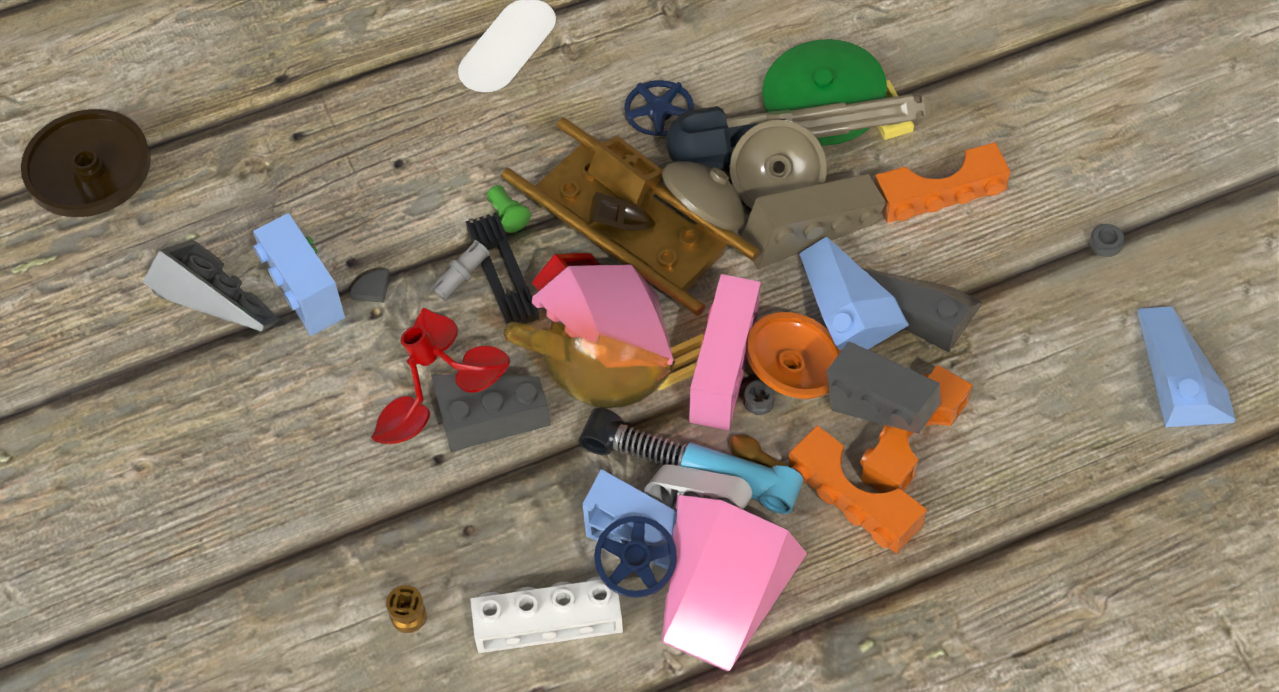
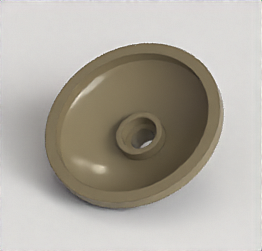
(771, 142)
(705, 193)

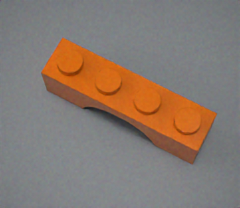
(909, 194)
(892, 461)
(888, 516)

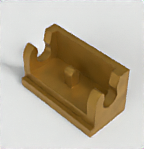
(625, 171)

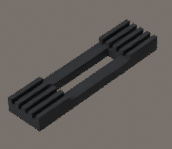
(519, 305)

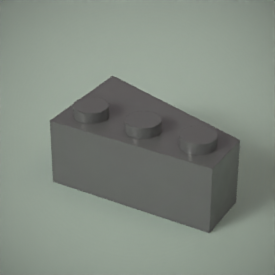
(499, 411)

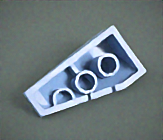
(849, 298)
(1183, 376)

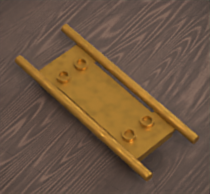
(666, 255)

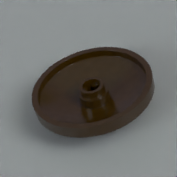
(85, 163)

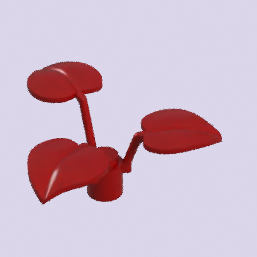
(424, 342)

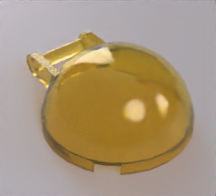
(591, 372)

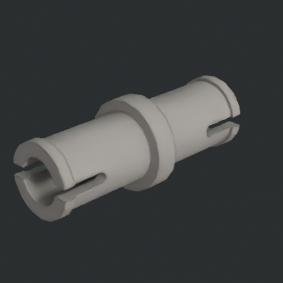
(460, 270)

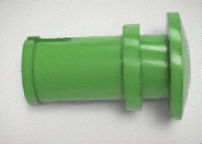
(510, 212)

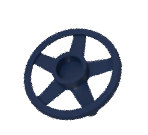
(657, 108)
(635, 557)

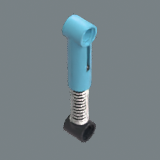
(773, 487)

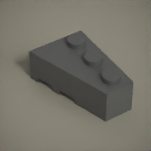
(881, 390)

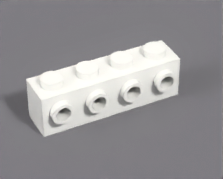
(545, 615)

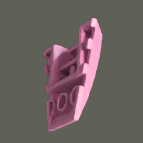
(608, 303)
(724, 578)

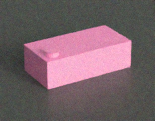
(723, 352)

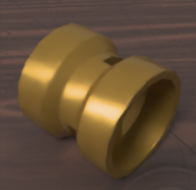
(410, 616)

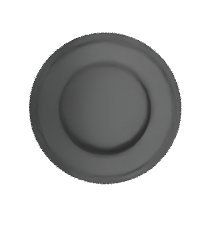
(1106, 240)

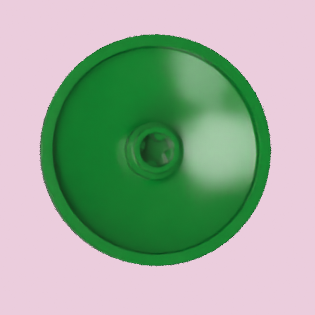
(822, 75)

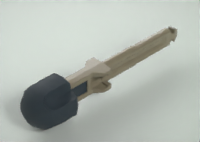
(710, 138)

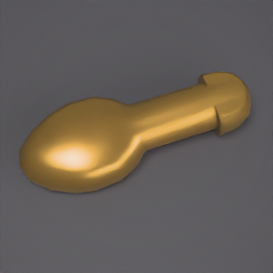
(750, 449)

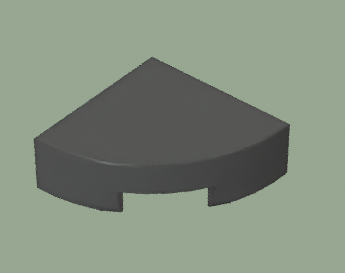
(371, 286)

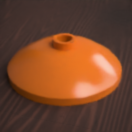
(791, 354)

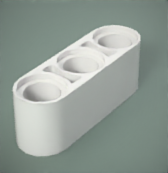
(685, 481)

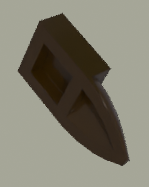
(617, 214)

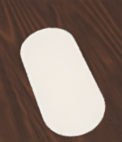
(506, 45)

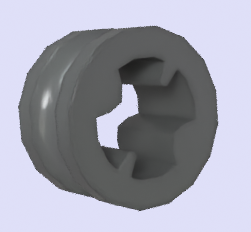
(767, 403)

